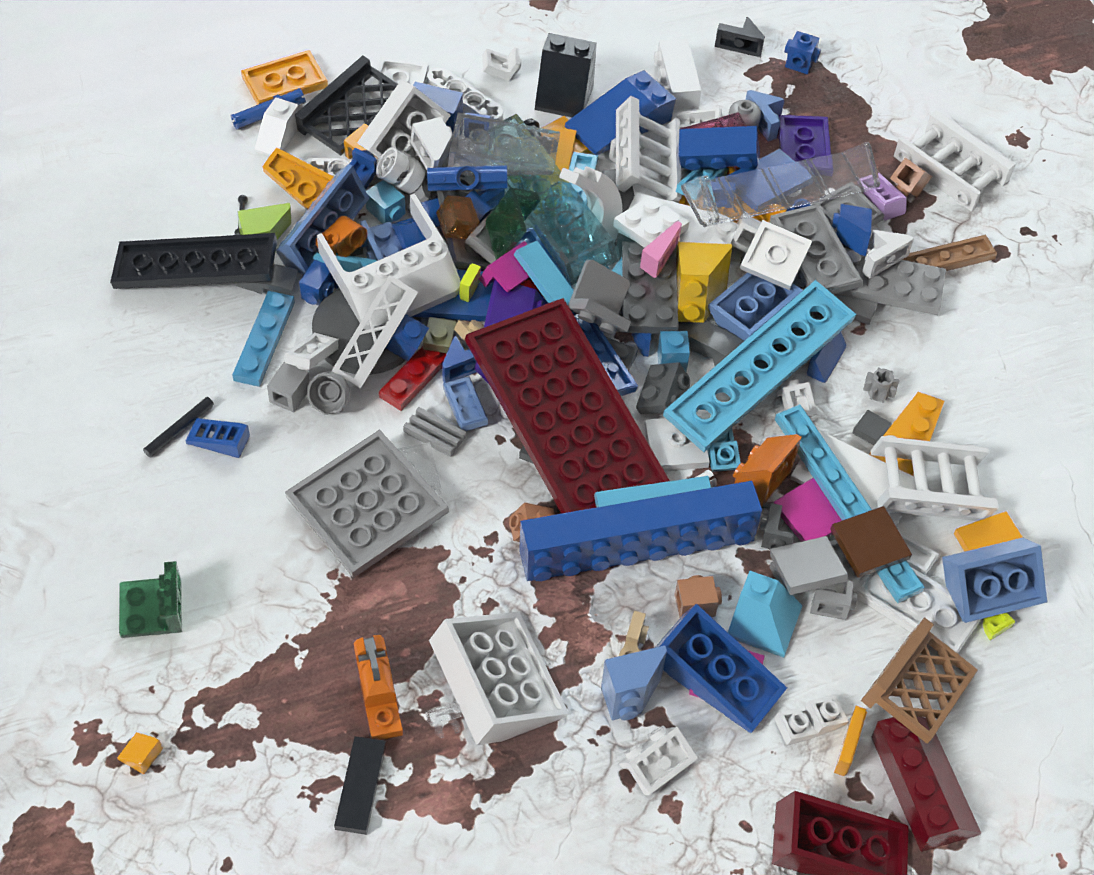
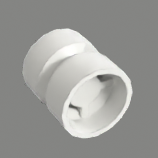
(400, 170)

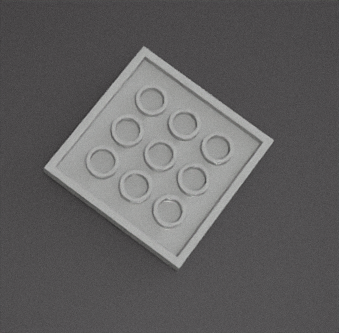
(366, 503)

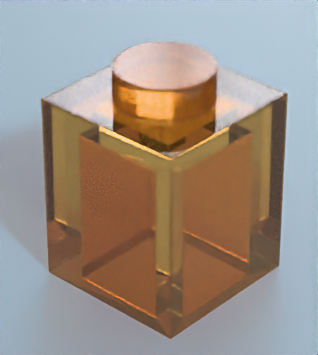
(457, 217)

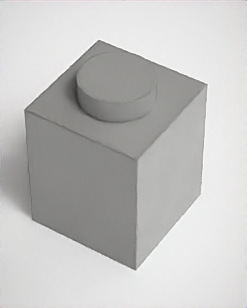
(288, 387)

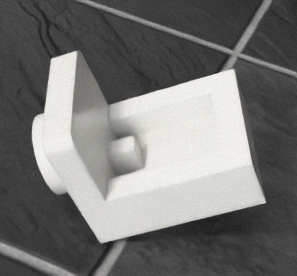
(500, 64)

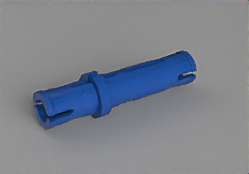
(257, 112)

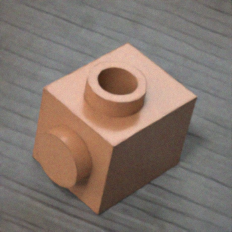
(910, 178)
(698, 591)

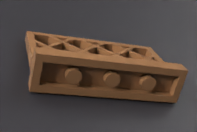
(898, 669)

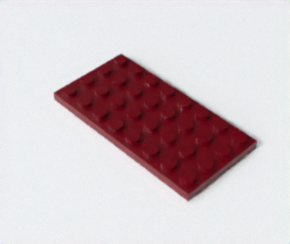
(563, 406)

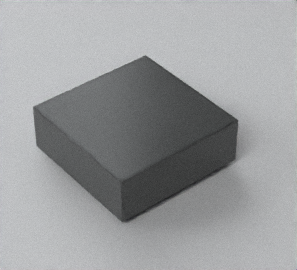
(871, 427)

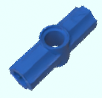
(449, 178)

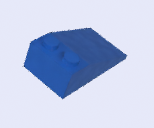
(597, 122)
(719, 669)

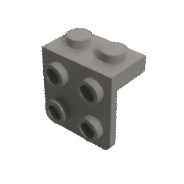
(600, 297)

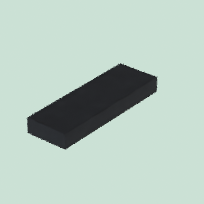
(360, 785)

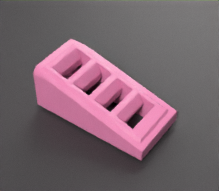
(658, 251)

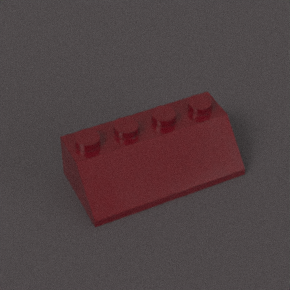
(924, 785)

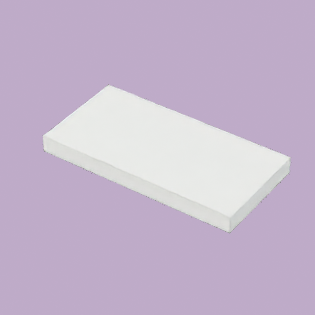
(864, 470)
(932, 603)

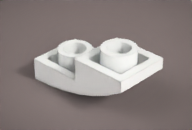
(811, 721)

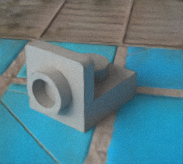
(834, 604)

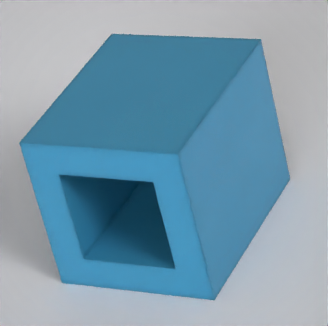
(673, 348)

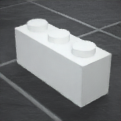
(678, 72)

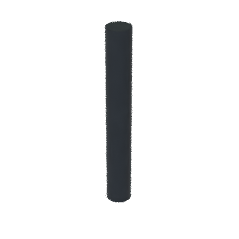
(176, 428)

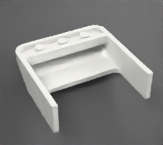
(422, 267)

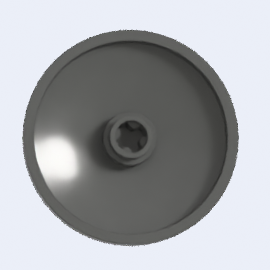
(337, 320)

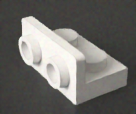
(658, 759)

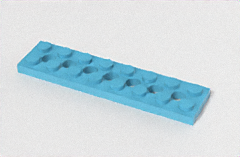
(761, 381)

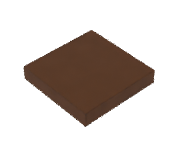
(870, 542)

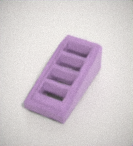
(887, 199)

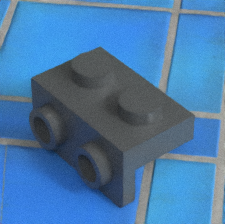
(662, 387)

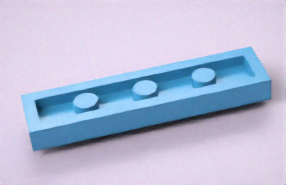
(263, 338)

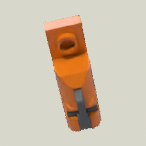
(377, 688)

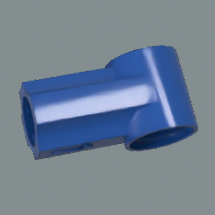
(485, 201)

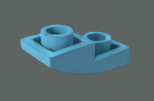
(724, 453)

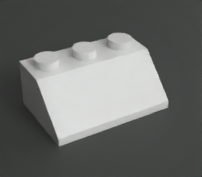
(395, 119)

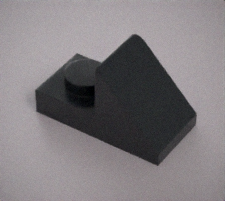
(743, 40)

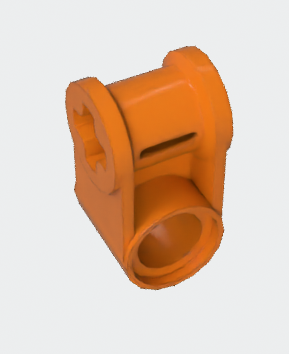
(344, 236)

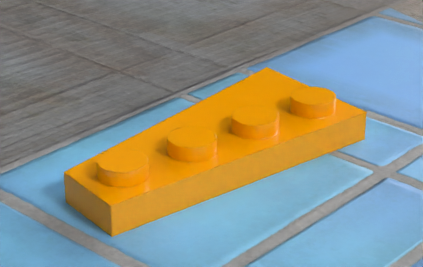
(296, 176)

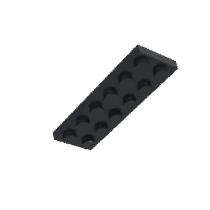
(194, 261)

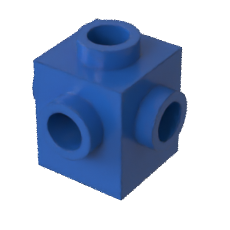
(802, 52)

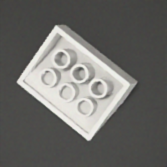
(497, 676)

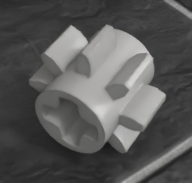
(881, 385)

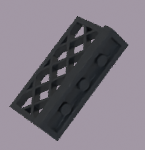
(336, 96)

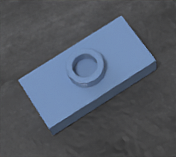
(465, 404)

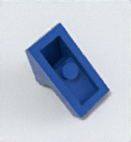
(457, 362)

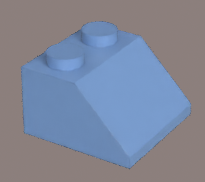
(631, 681)

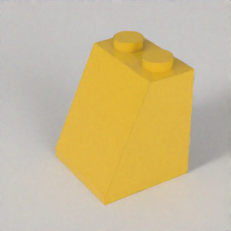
(700, 278)

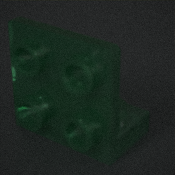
(507, 220)
(151, 604)

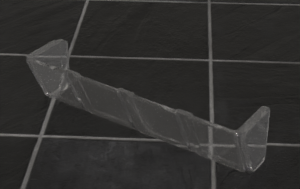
(782, 186)

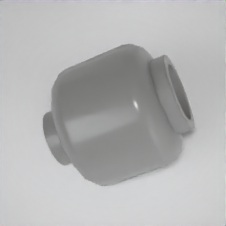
(748, 110)

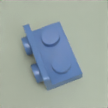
(380, 241)

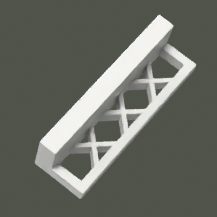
(383, 338)

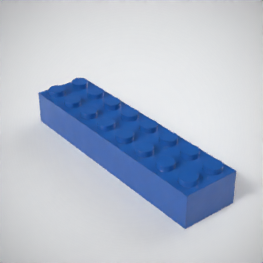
(639, 531)

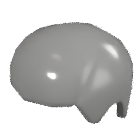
(328, 393)

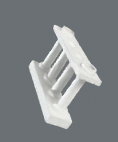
(965, 145)
(629, 157)
(922, 500)

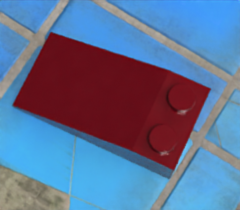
(836, 839)

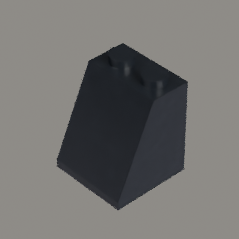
(565, 75)

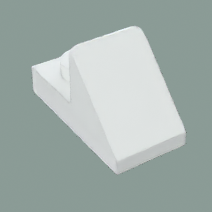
(886, 250)

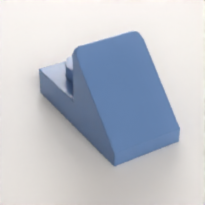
(770, 109)

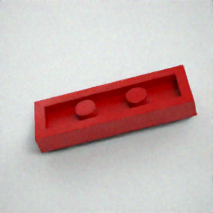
(412, 378)

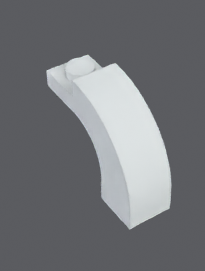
(601, 195)

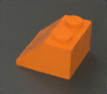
(769, 465)

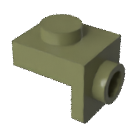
(439, 334)

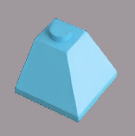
(765, 615)

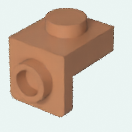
(525, 512)

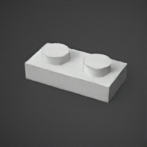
(311, 351)

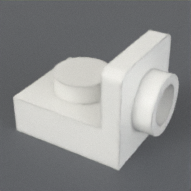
(795, 393)

